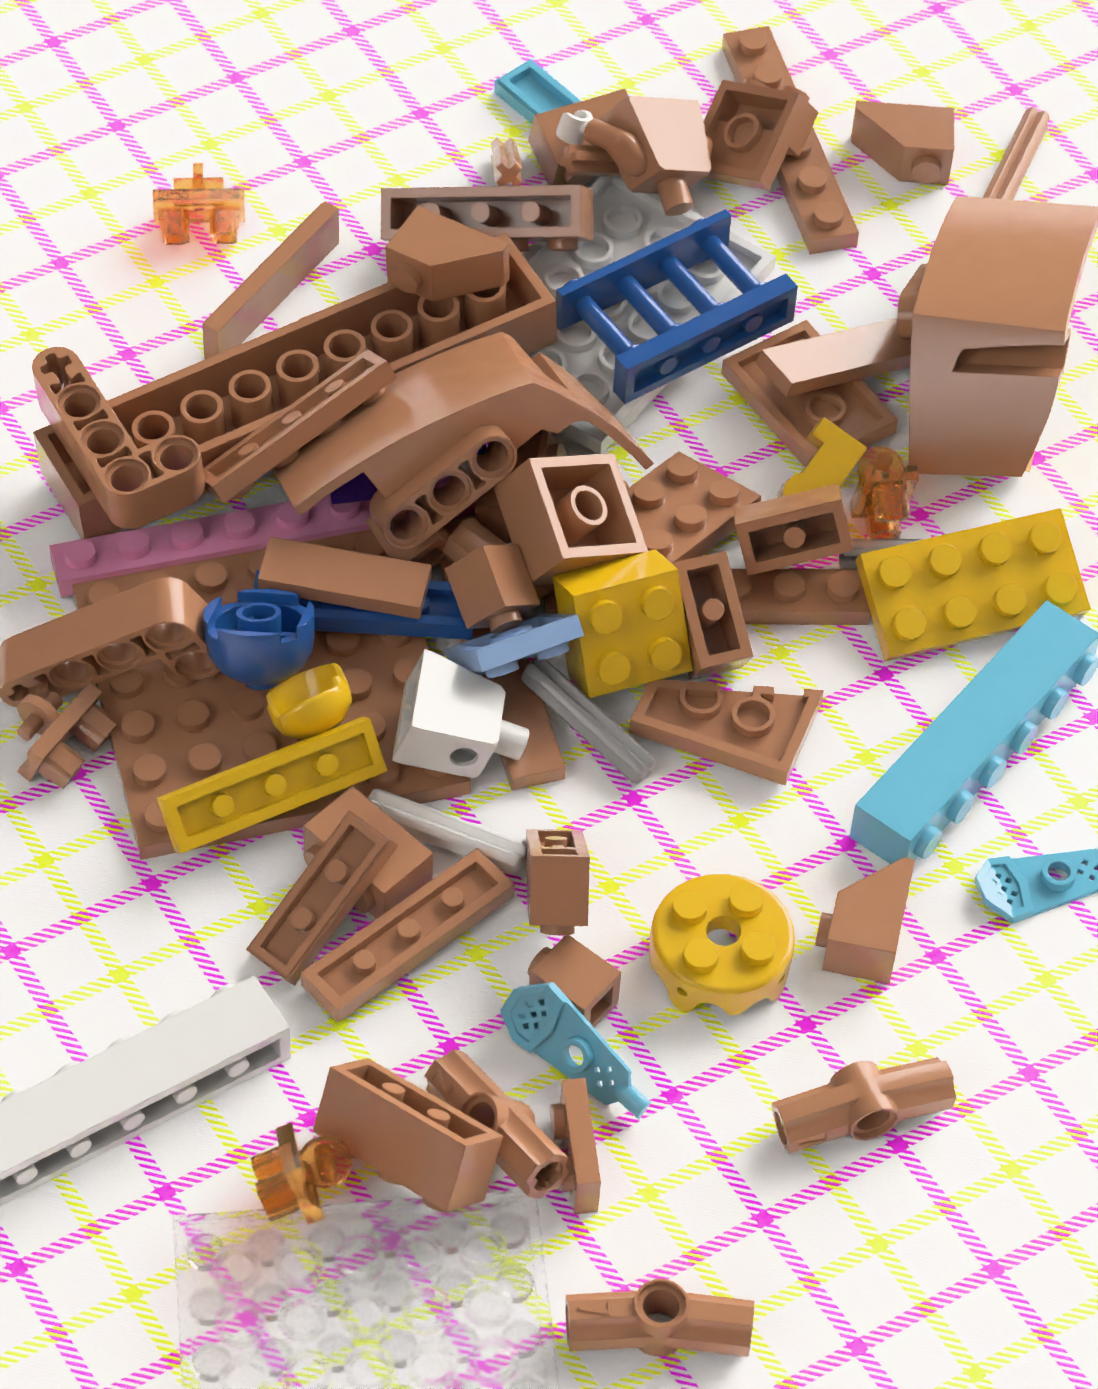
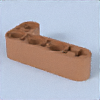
(127, 481)
(108, 639)

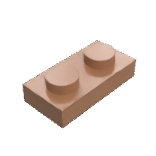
(573, 1124)

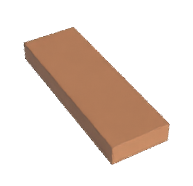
(345, 577)
(322, 897)

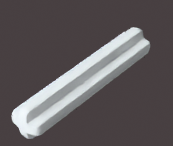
(451, 831)

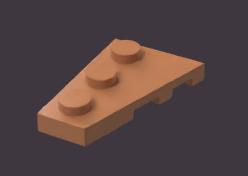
(738, 729)

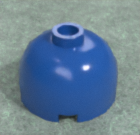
(260, 636)

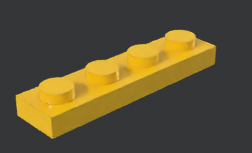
(271, 784)

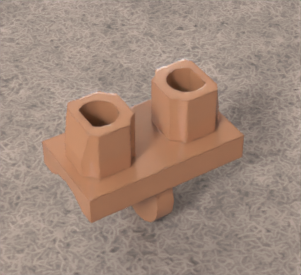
(50, 753)

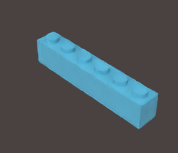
(976, 736)

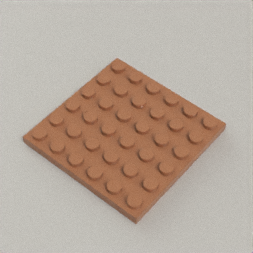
(192, 729)

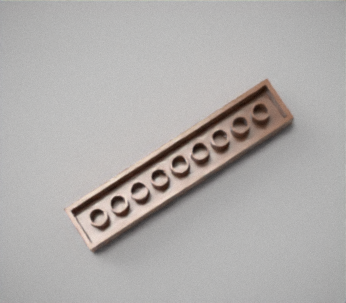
(251, 383)

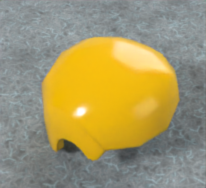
(310, 702)

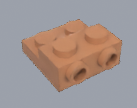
(755, 130)

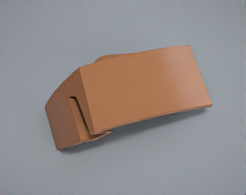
(991, 332)
(433, 427)

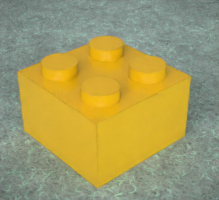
(628, 621)

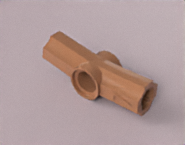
(863, 1102)
(622, 1322)

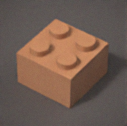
(569, 514)

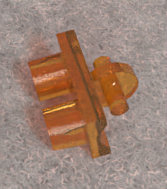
(199, 201)
(883, 492)
(292, 1177)

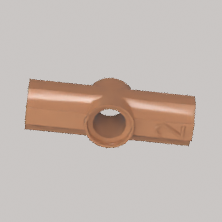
(525, 1150)

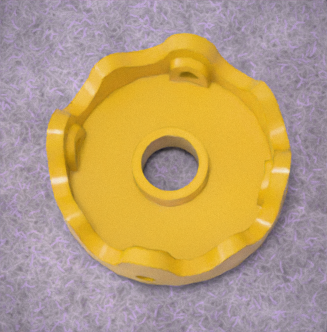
(716, 974)

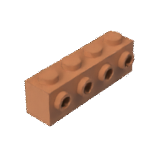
(526, 213)

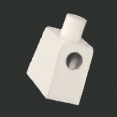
(453, 720)

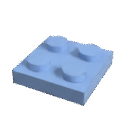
(498, 653)

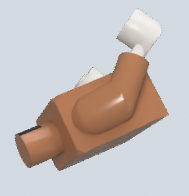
(653, 142)

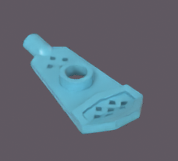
(1024, 888)
(549, 1023)

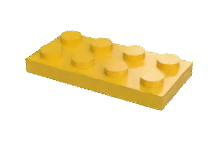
(970, 583)

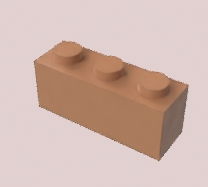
(408, 1135)

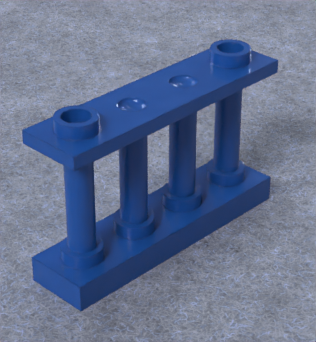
(678, 346)

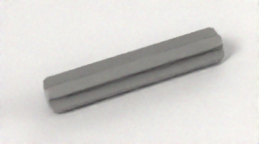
(588, 720)

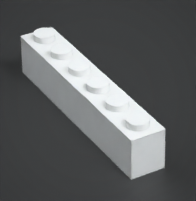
(138, 1084)

